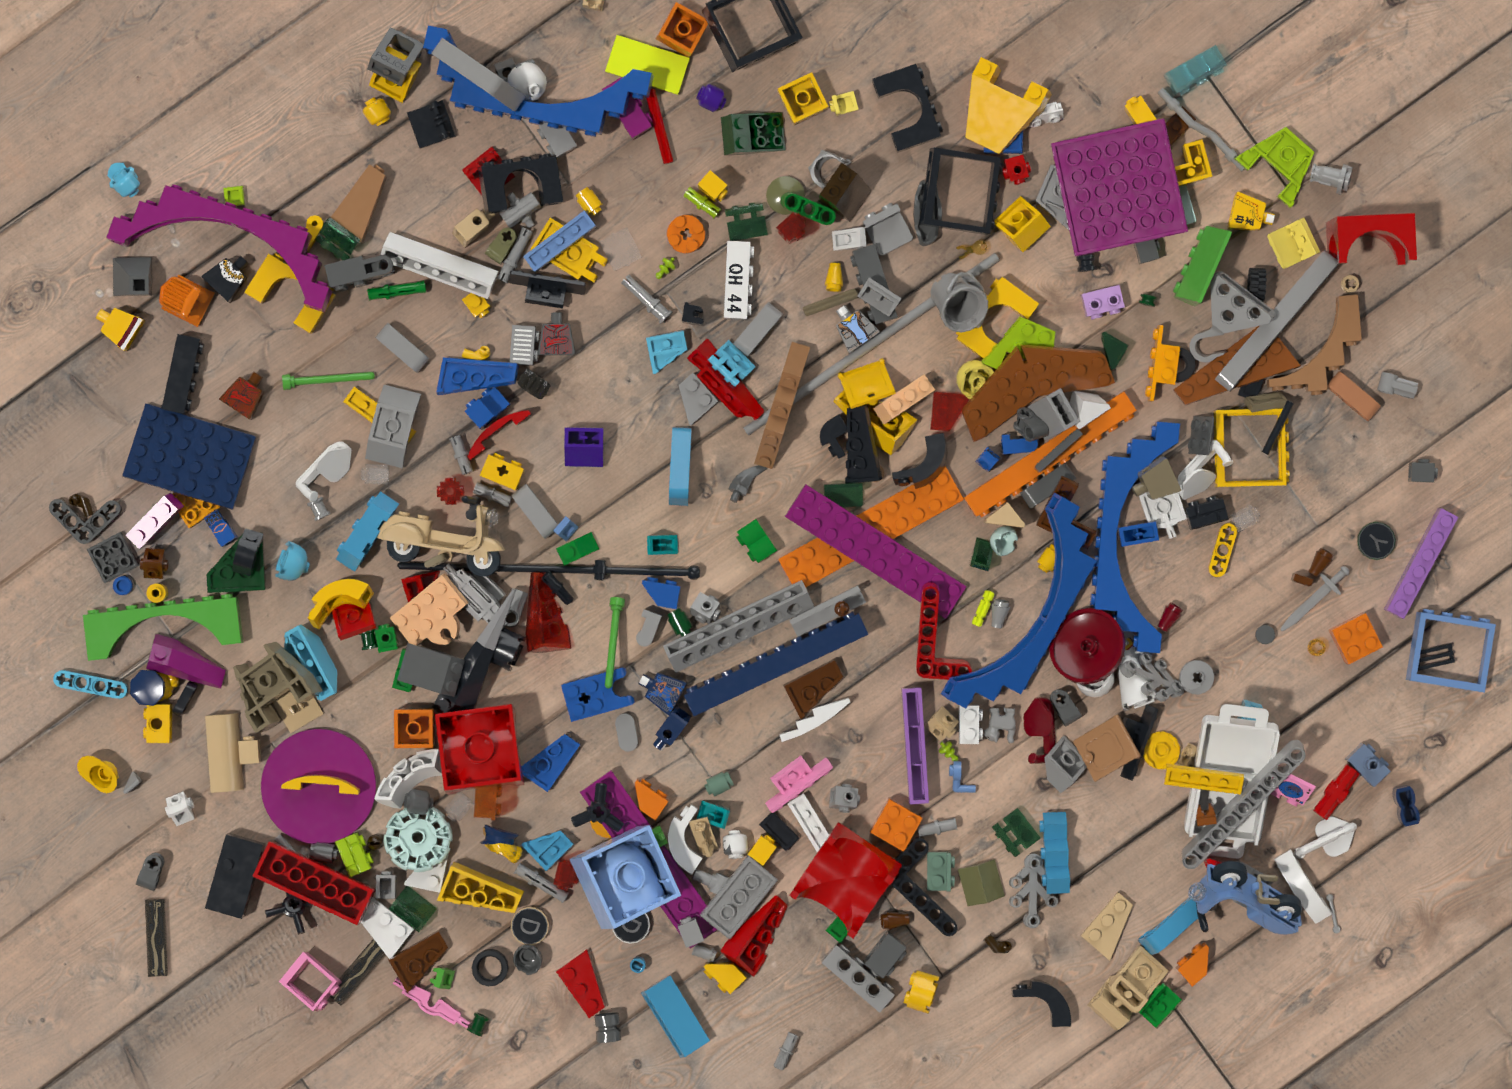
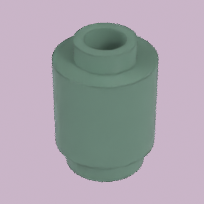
(719, 783)

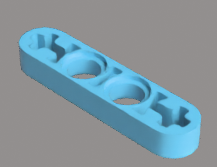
(90, 686)

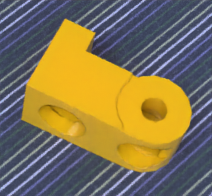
(314, 225)

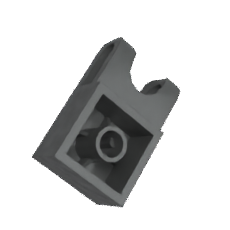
(357, 272)

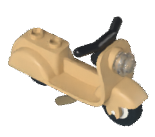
(408, 534)

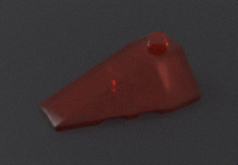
(544, 622)

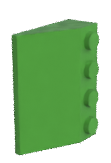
(1202, 265)

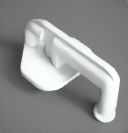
(331, 464)
(1196, 480)
(1332, 835)

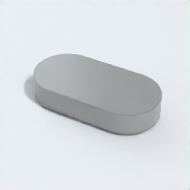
(626, 732)

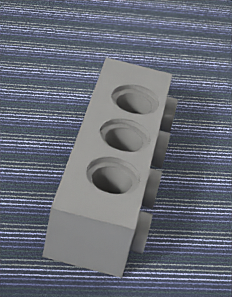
(876, 1000)

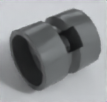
(607, 1027)

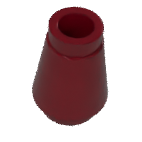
(1170, 616)

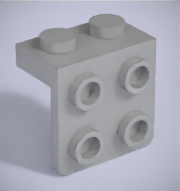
(887, 229)

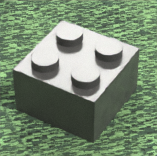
(885, 954)

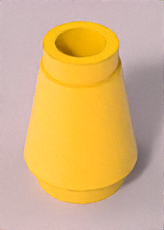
(834, 278)

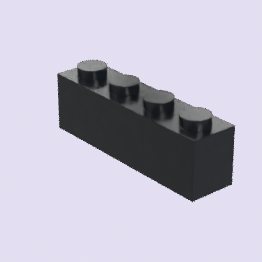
(182, 374)

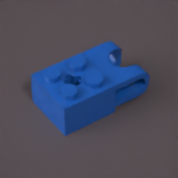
(601, 698)

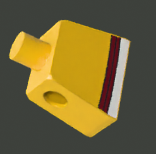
(120, 327)

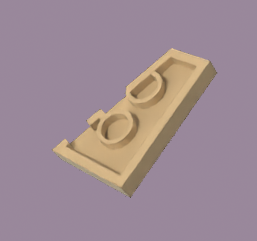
(1108, 925)

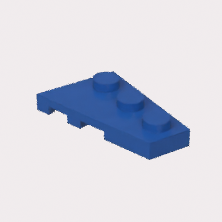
(550, 762)

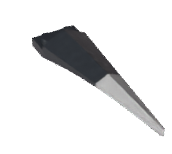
(476, 665)

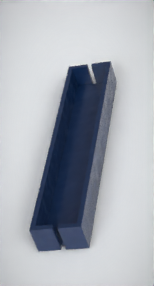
(775, 664)

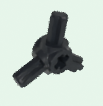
(589, 815)

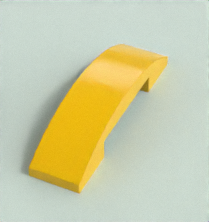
(344, 786)

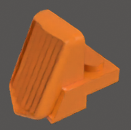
(185, 299)

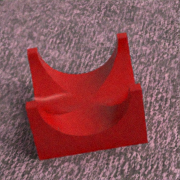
(1394, 229)
(479, 748)
(847, 877)

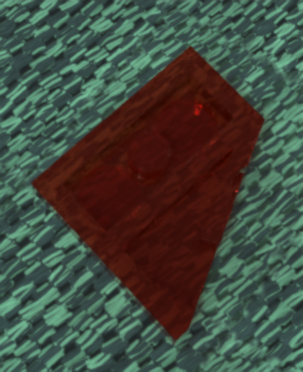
(946, 410)

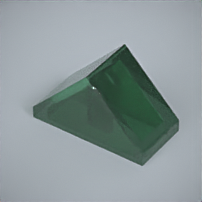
(1113, 349)
(981, 555)

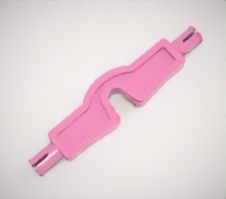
(440, 1008)

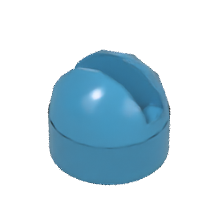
(635, 967)

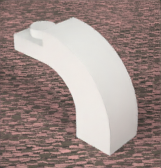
(679, 849)

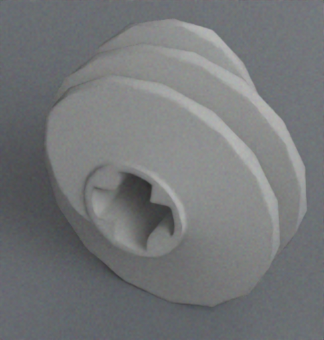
(1206, 678)

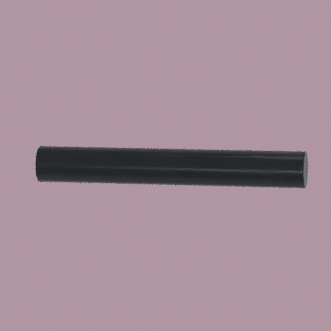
(1277, 428)

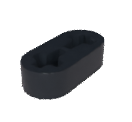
(185, 698)

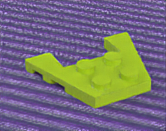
(1284, 153)
(1021, 332)

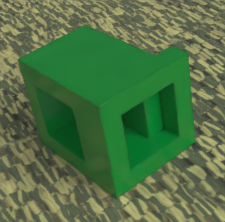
(391, 644)

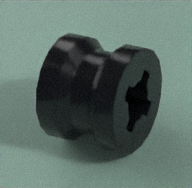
(1086, 263)

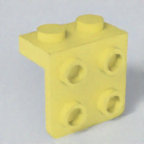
(1293, 243)

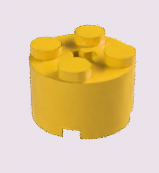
(922, 991)

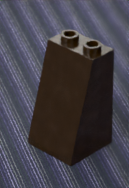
(844, 192)

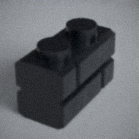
(1206, 513)

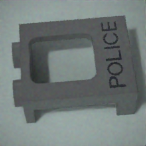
(391, 66)

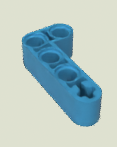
(680, 466)
(1170, 928)

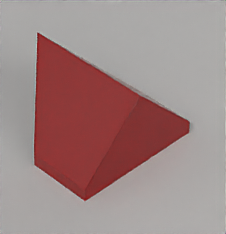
(416, 584)

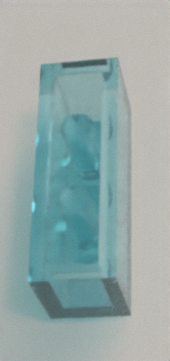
(1195, 71)

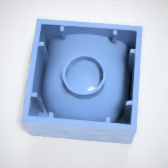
(625, 877)

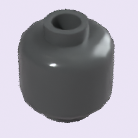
(418, 801)

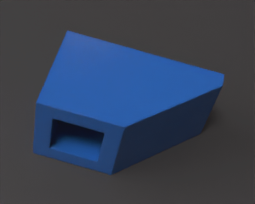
(663, 594)

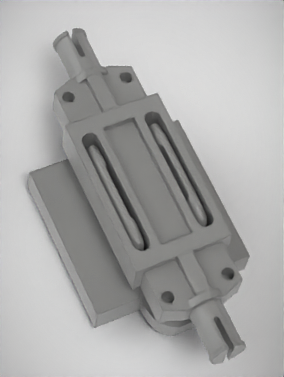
(479, 591)

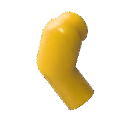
(480, 354)

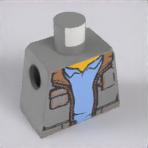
(854, 328)

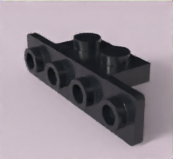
(545, 289)
(1139, 733)

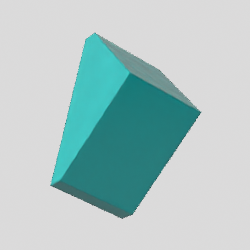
(662, 544)
(716, 814)

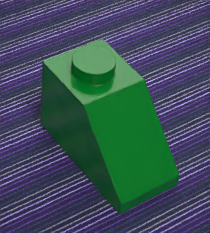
(577, 548)

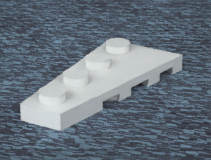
(385, 927)

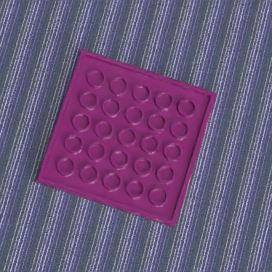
(1119, 187)

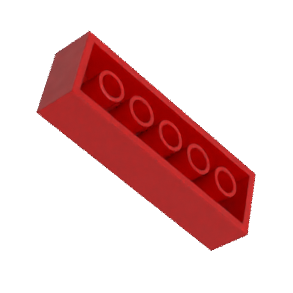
(314, 882)

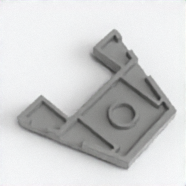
(1051, 197)

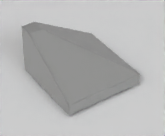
(133, 781)

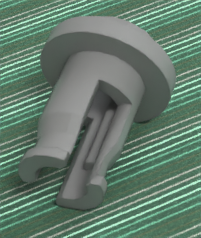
(1332, 177)

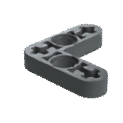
(88, 525)

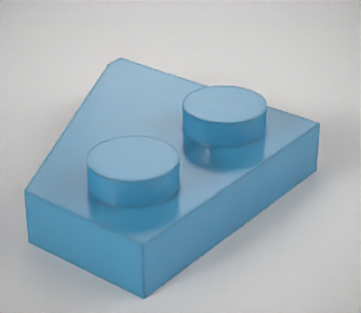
(548, 848)

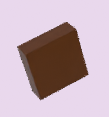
(1302, 579)

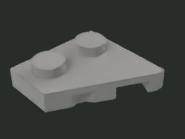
(696, 398)

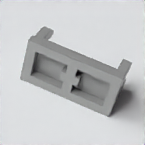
(879, 297)

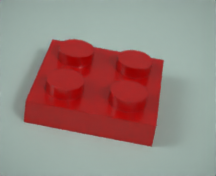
(353, 620)

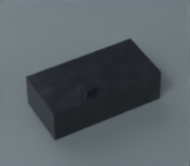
(234, 875)

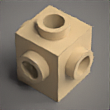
(942, 724)

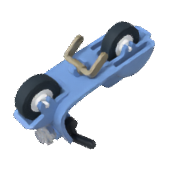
(1264, 904)

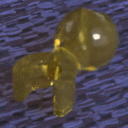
(975, 248)

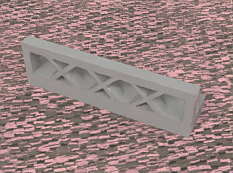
(825, 611)

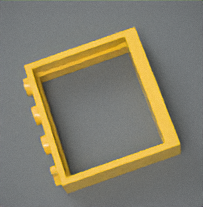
(1283, 455)

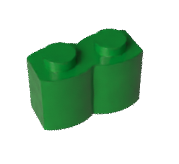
(756, 541)

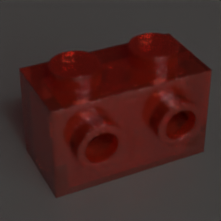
(792, 228)
(565, 875)

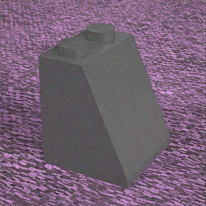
(431, 669)

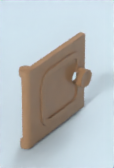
(1109, 745)

